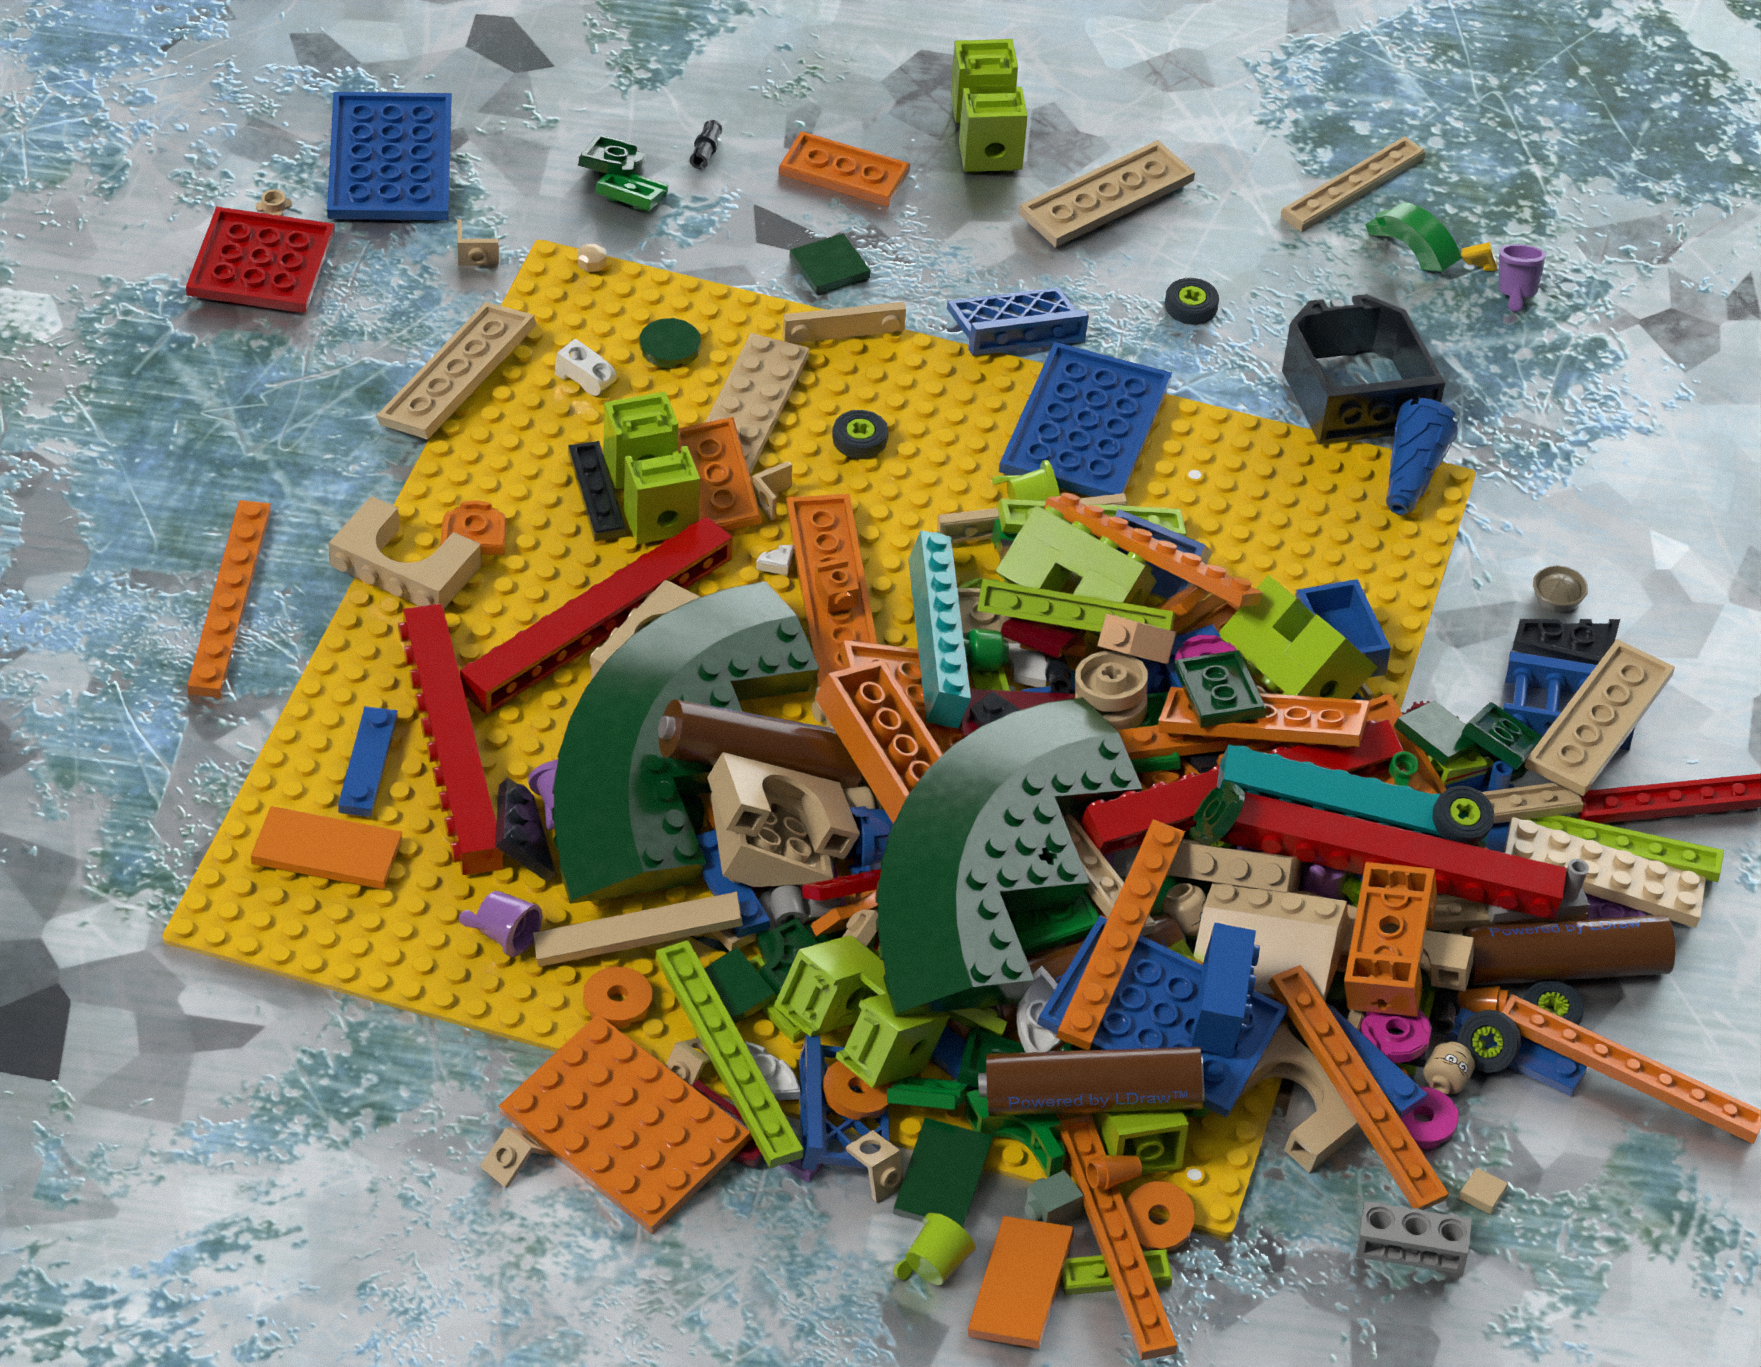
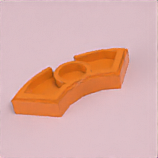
(839, 916)

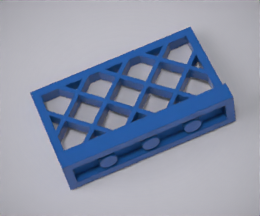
(1015, 332)
(814, 1111)

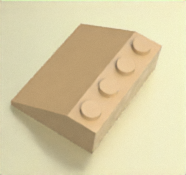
(775, 856)
(1288, 929)

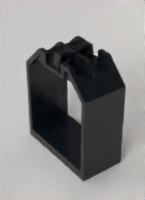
(1342, 330)

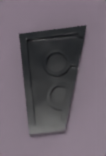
(521, 831)

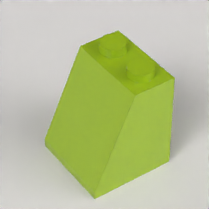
(1151, 1135)

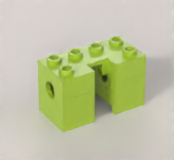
(988, 105)
(645, 461)
(1053, 548)
(1295, 647)
(845, 985)

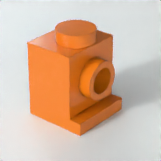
(836, 585)

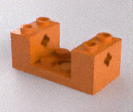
(1381, 966)

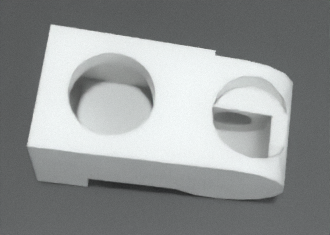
(584, 368)

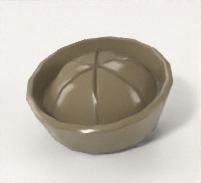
(1559, 588)

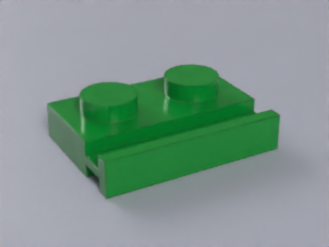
(632, 189)
(928, 1092)

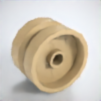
(1114, 687)

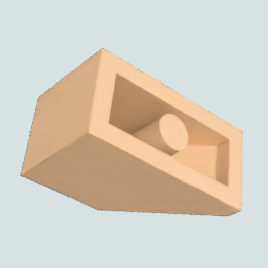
(1137, 638)

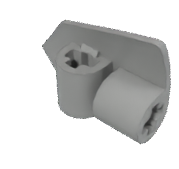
(787, 903)

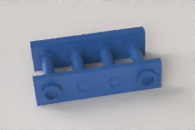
(1548, 674)

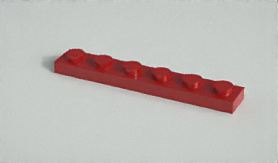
(1671, 799)

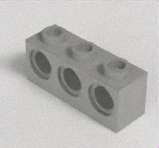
(1414, 1237)

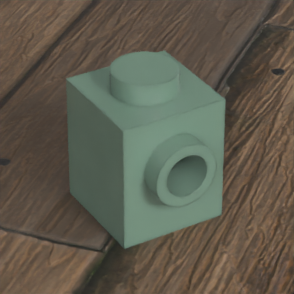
(1054, 1200)

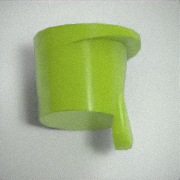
(1032, 485)
(936, 1250)

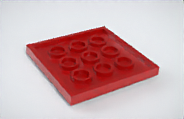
(260, 259)

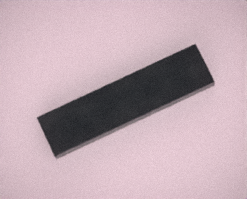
(596, 491)

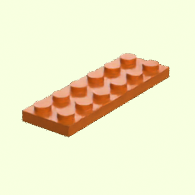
(1287, 719)

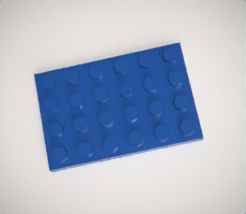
(390, 156)
(1087, 420)
(1158, 1010)

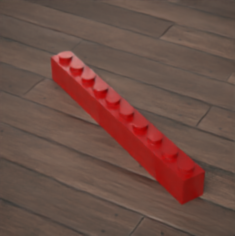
(592, 615)
(451, 739)
(1126, 820)
(1351, 842)

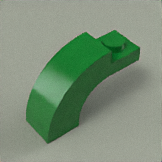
(1420, 232)
(1037, 1132)

